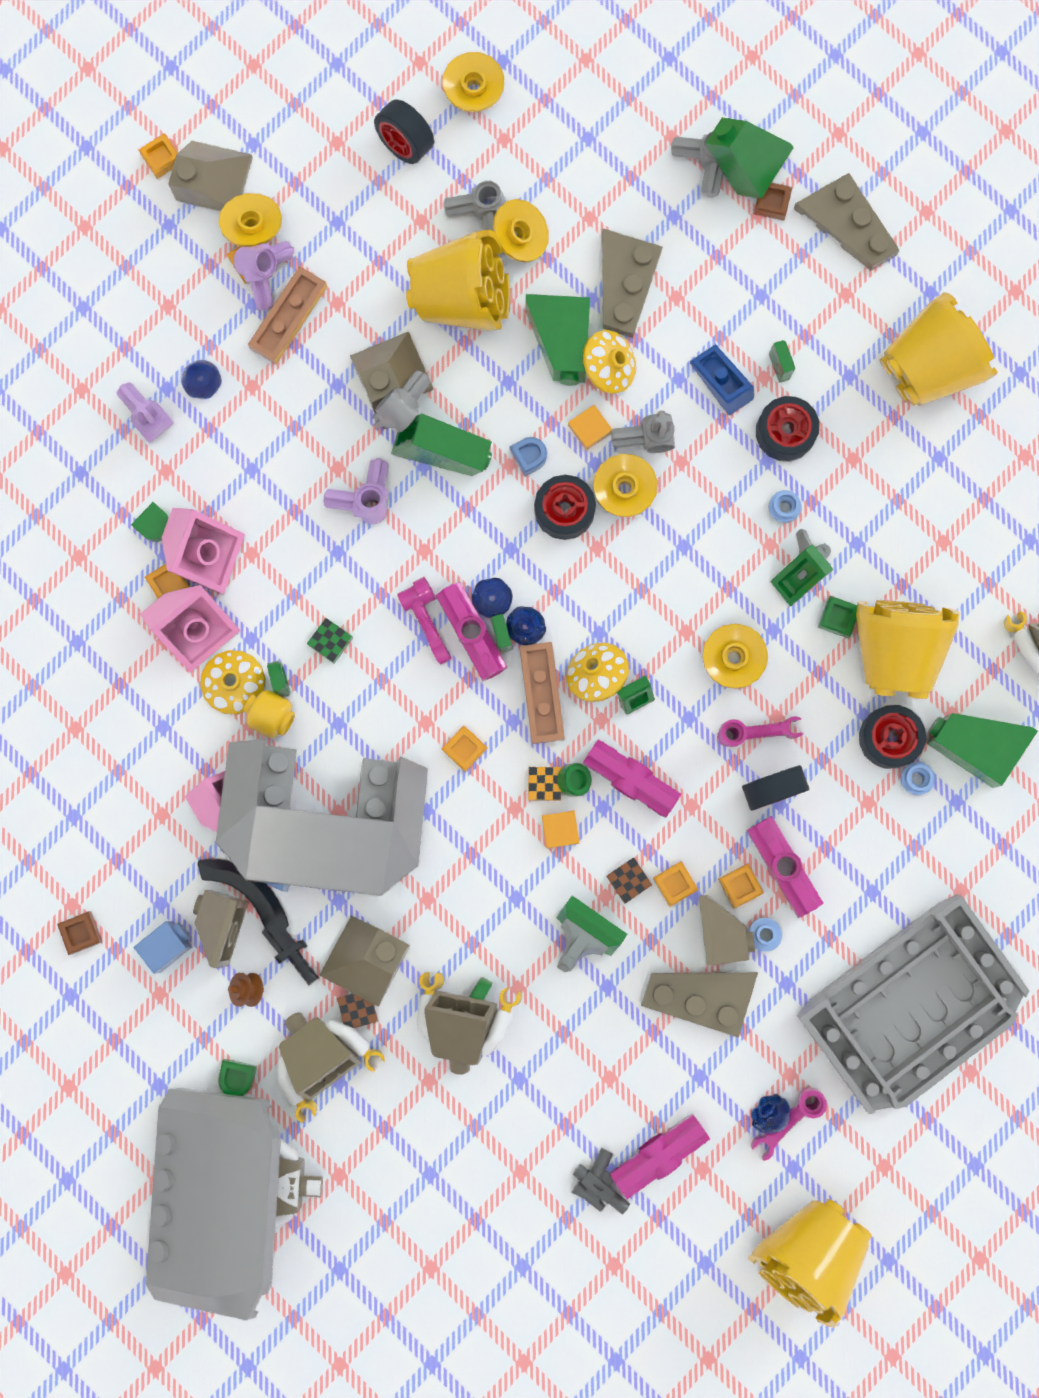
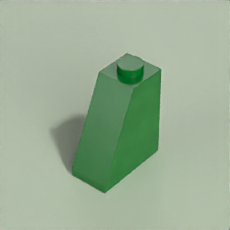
(747, 155)
(561, 332)
(443, 446)
(981, 745)

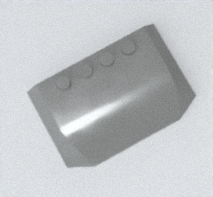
(916, 1007)
(213, 1202)

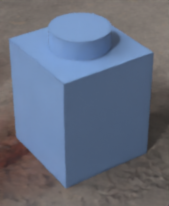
(164, 946)

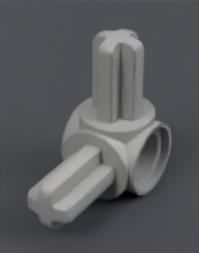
(697, 149)
(475, 203)
(401, 405)
(654, 434)

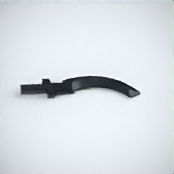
(268, 909)

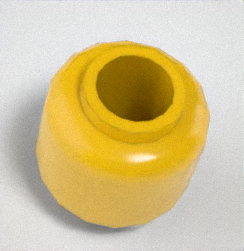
(269, 714)

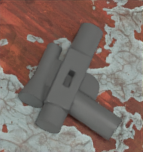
(596, 1184)

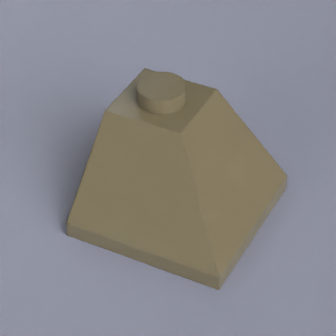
(209, 175)
(387, 367)
(219, 925)
(723, 934)
(365, 960)

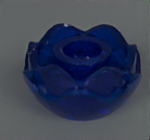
(201, 389)
(492, 587)
(529, 617)
(771, 1114)

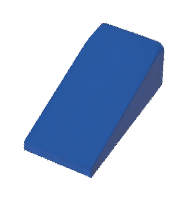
(723, 379)

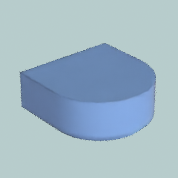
(529, 454)

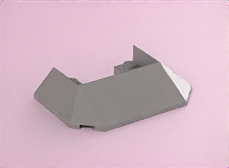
(315, 848)

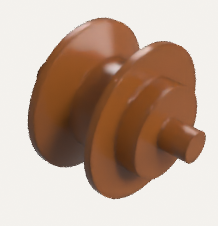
(245, 989)

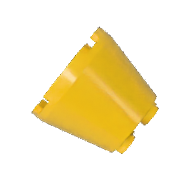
(461, 283)
(938, 354)
(904, 645)
(815, 1259)

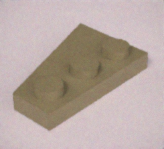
(851, 220)
(626, 279)
(705, 999)

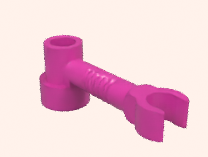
(416, 598)
(742, 732)
(798, 1112)

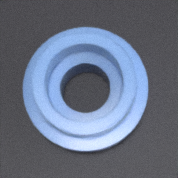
(785, 497)
(926, 773)
(776, 934)

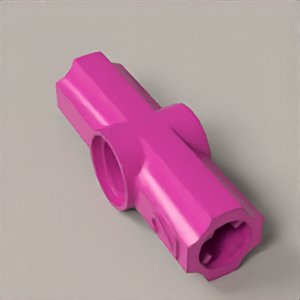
(481, 649)
(632, 778)
(797, 885)
(659, 1156)

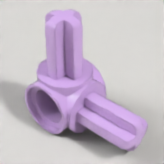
(258, 265)
(146, 415)
(372, 490)

